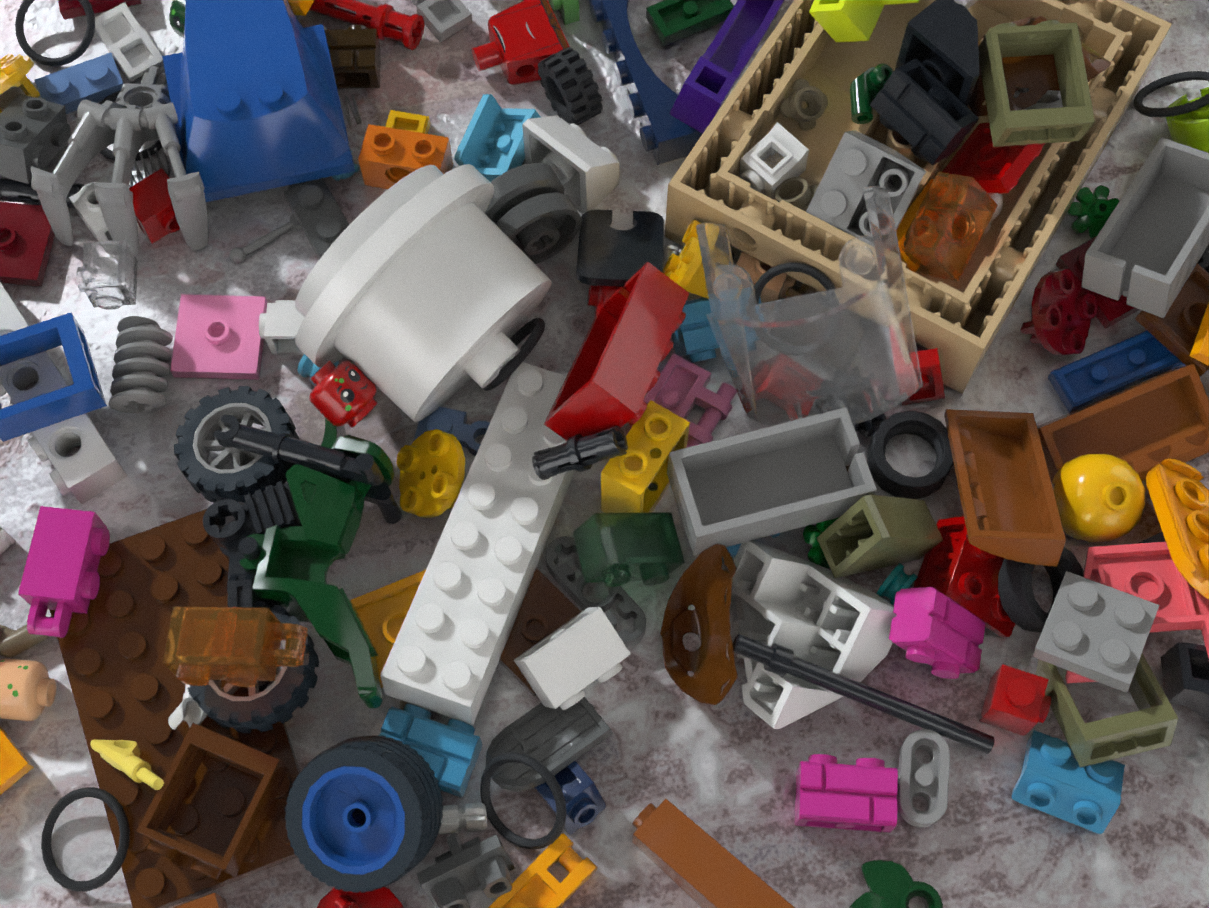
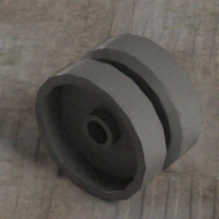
(534, 210)

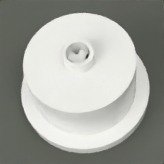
(421, 291)

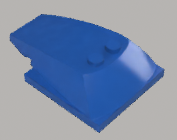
(255, 98)

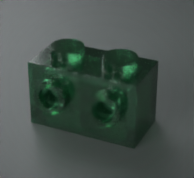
(628, 548)

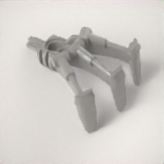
(137, 116)

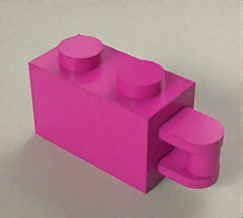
(62, 567)

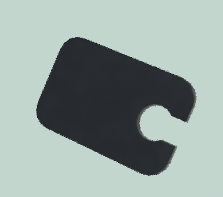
(615, 255)

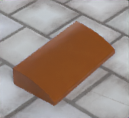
(1139, 425)
(1005, 485)

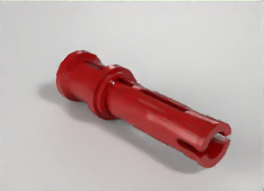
(383, 19)

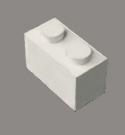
(573, 659)

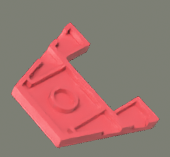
(1149, 574)

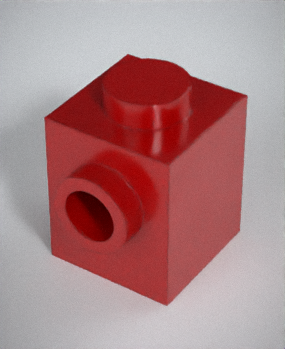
(154, 206)
(1015, 700)

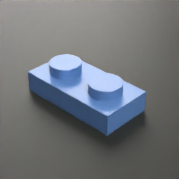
(83, 81)

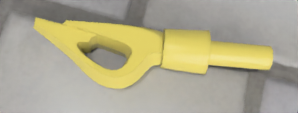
(126, 758)

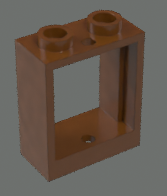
(197, 744)

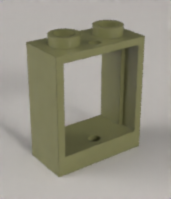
(1036, 125)
(1118, 735)

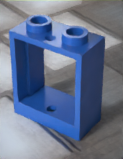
(60, 404)

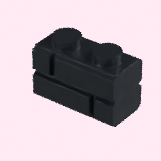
(923, 112)

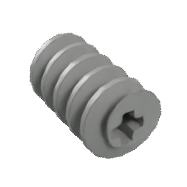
(139, 365)

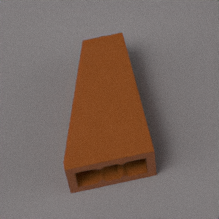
(699, 862)

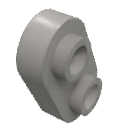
(923, 780)

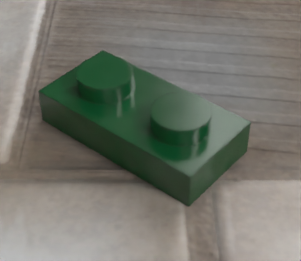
(681, 18)

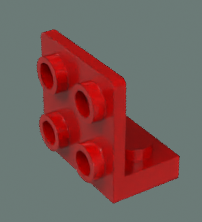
(966, 575)

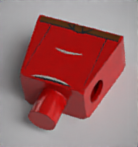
(520, 40)

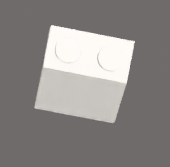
(581, 165)

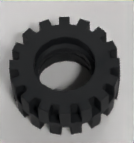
(570, 86)

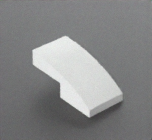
(127, 41)

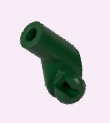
(865, 89)

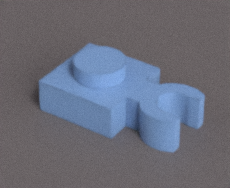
(454, 422)

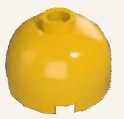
(1098, 497)

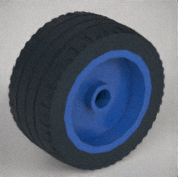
(364, 813)

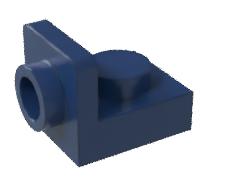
(580, 795)

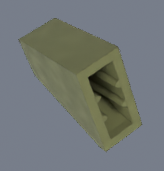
(879, 535)

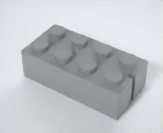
(1154, 231)
(769, 480)

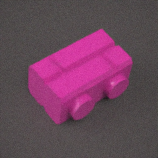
(937, 632)
(846, 795)

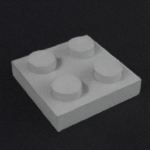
(1096, 631)

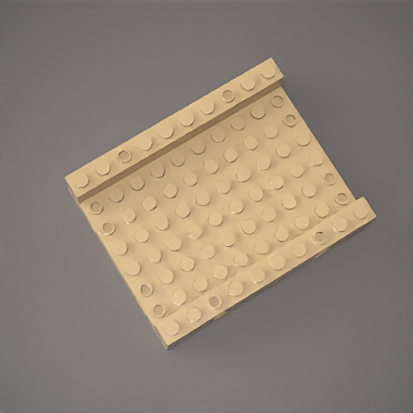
(944, 313)

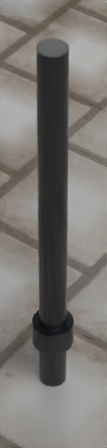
(782, 661)

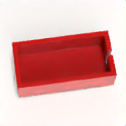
(620, 356)

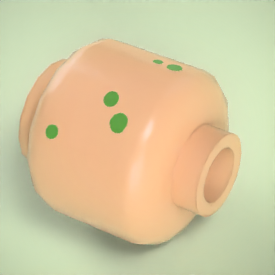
(24, 689)

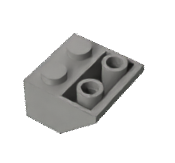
(857, 165)

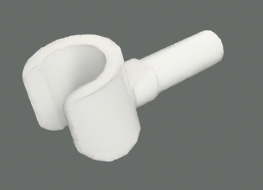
(188, 711)

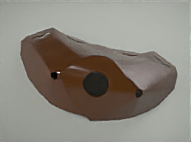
(1031, 72)
(703, 587)

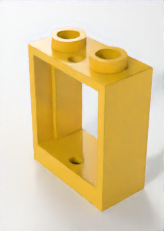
(628, 476)

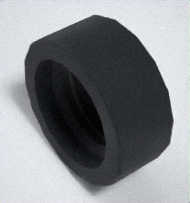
(915, 424)
(1017, 591)

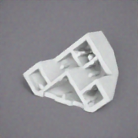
(813, 615)

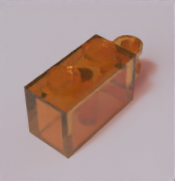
(230, 645)

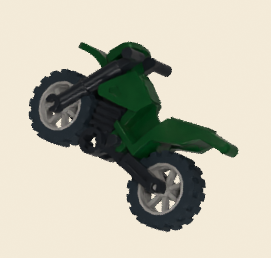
(284, 538)

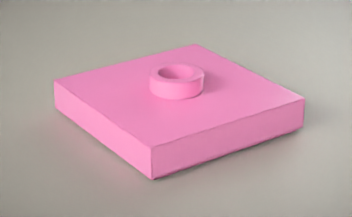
(218, 337)

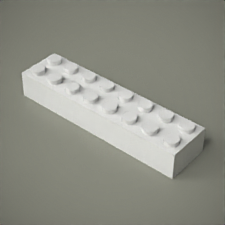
(482, 558)

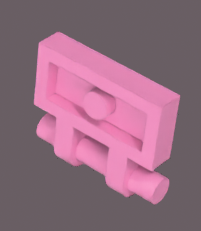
(682, 387)

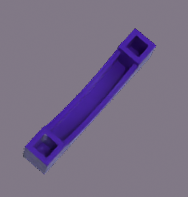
(723, 62)

